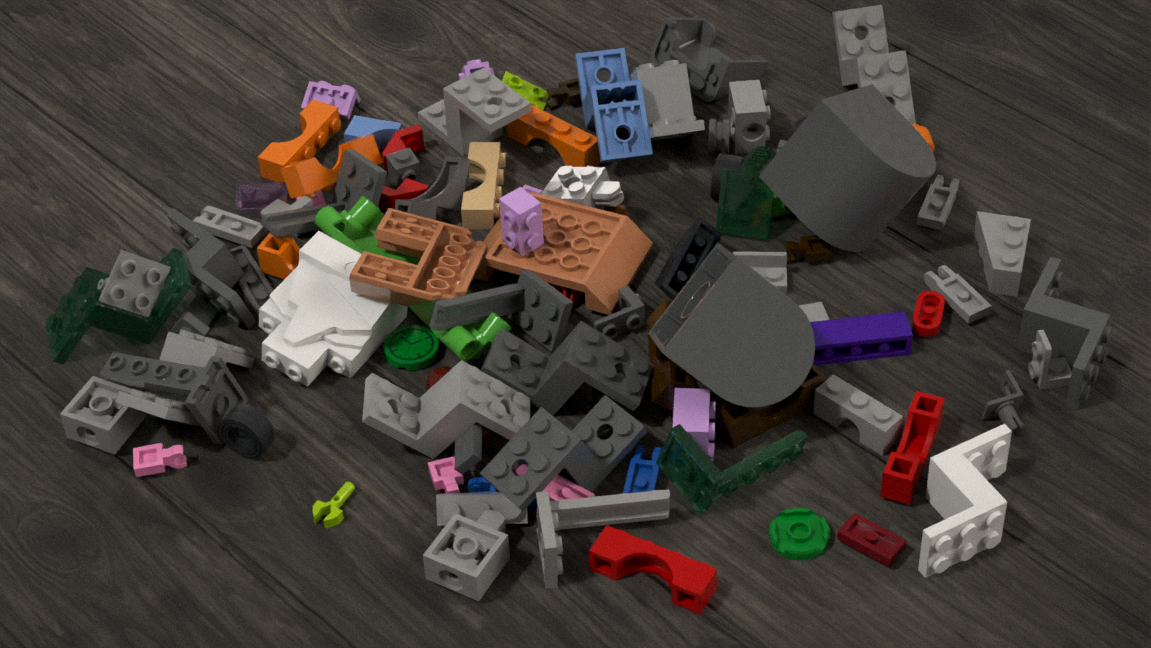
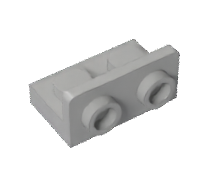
(769, 265)

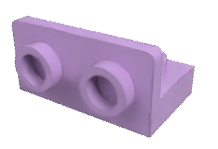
(341, 97)

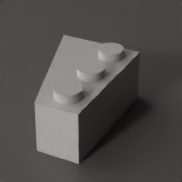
(1003, 249)

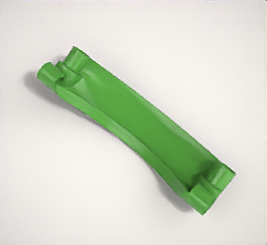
(358, 232)

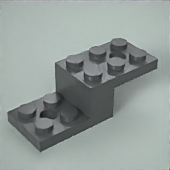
(211, 269)

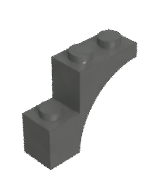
(443, 194)

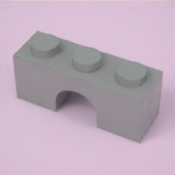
(877, 423)

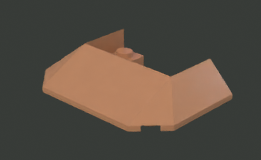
(445, 265)

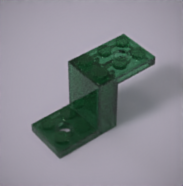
(83, 309)

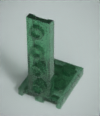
(745, 198)
(700, 478)

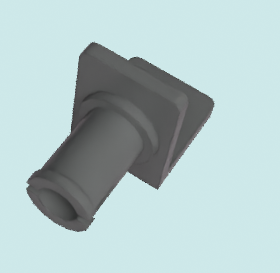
(1006, 406)

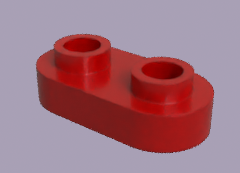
(928, 313)

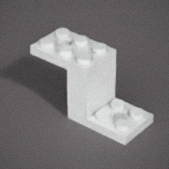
(965, 500)

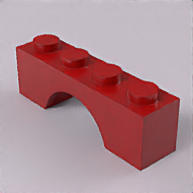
(906, 465)
(621, 554)

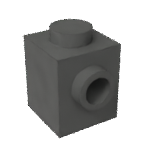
(403, 165)

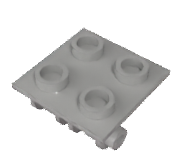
(133, 283)

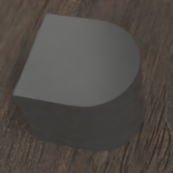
(850, 168)
(737, 333)

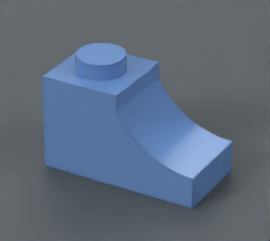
(381, 130)

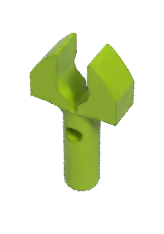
(336, 515)

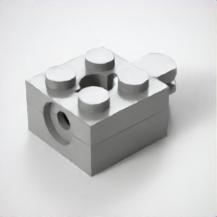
(748, 115)
(585, 186)
(98, 419)
(468, 554)

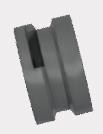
(719, 136)

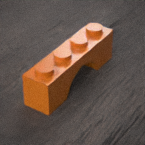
(318, 125)
(574, 144)
(309, 175)
(278, 255)

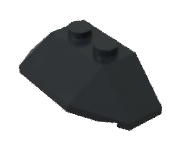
(687, 257)

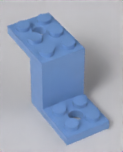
(613, 105)

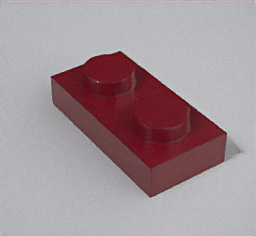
(871, 539)

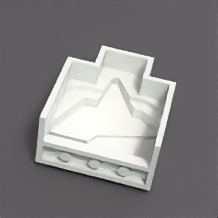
(319, 320)

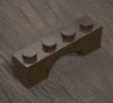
(665, 373)
(740, 423)

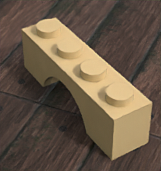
(480, 204)

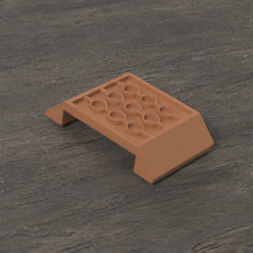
(580, 251)

